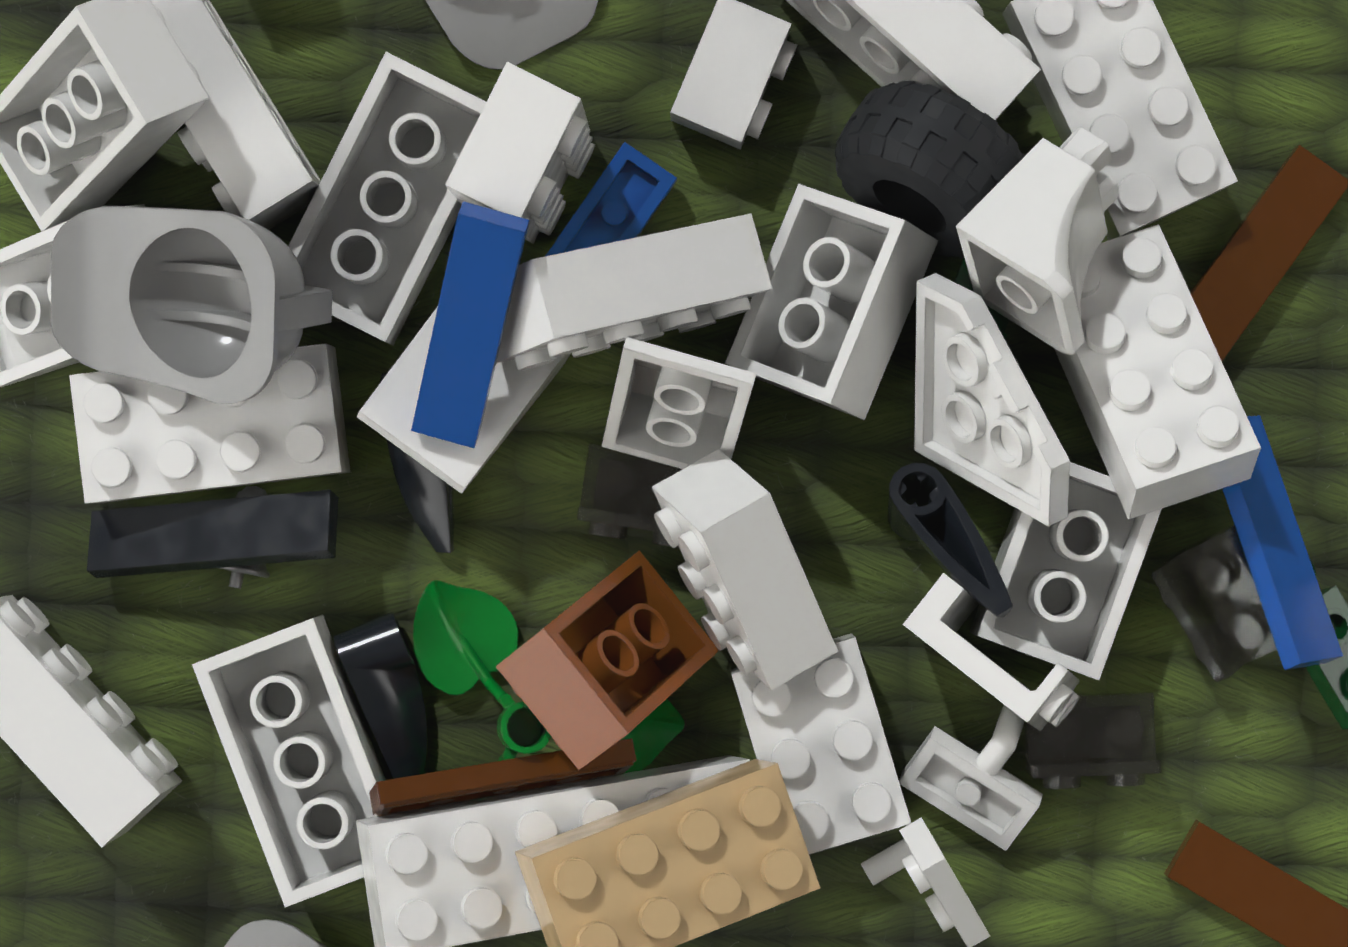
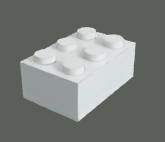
(835, 303)
(743, 569)
(1069, 577)
(827, 748)

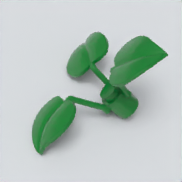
(464, 637)

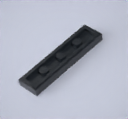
(213, 534)

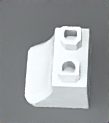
(1038, 234)

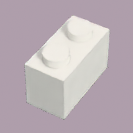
(732, 73)

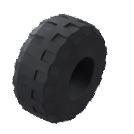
(923, 158)

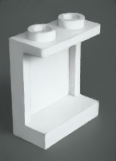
(939, 619)

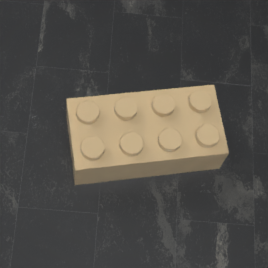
(672, 864)

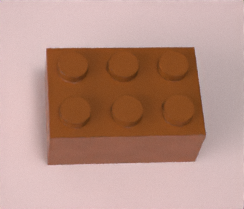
(608, 660)

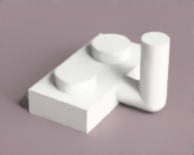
(974, 784)
(928, 870)

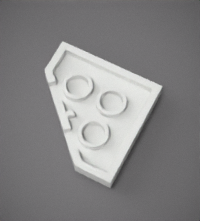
(978, 407)

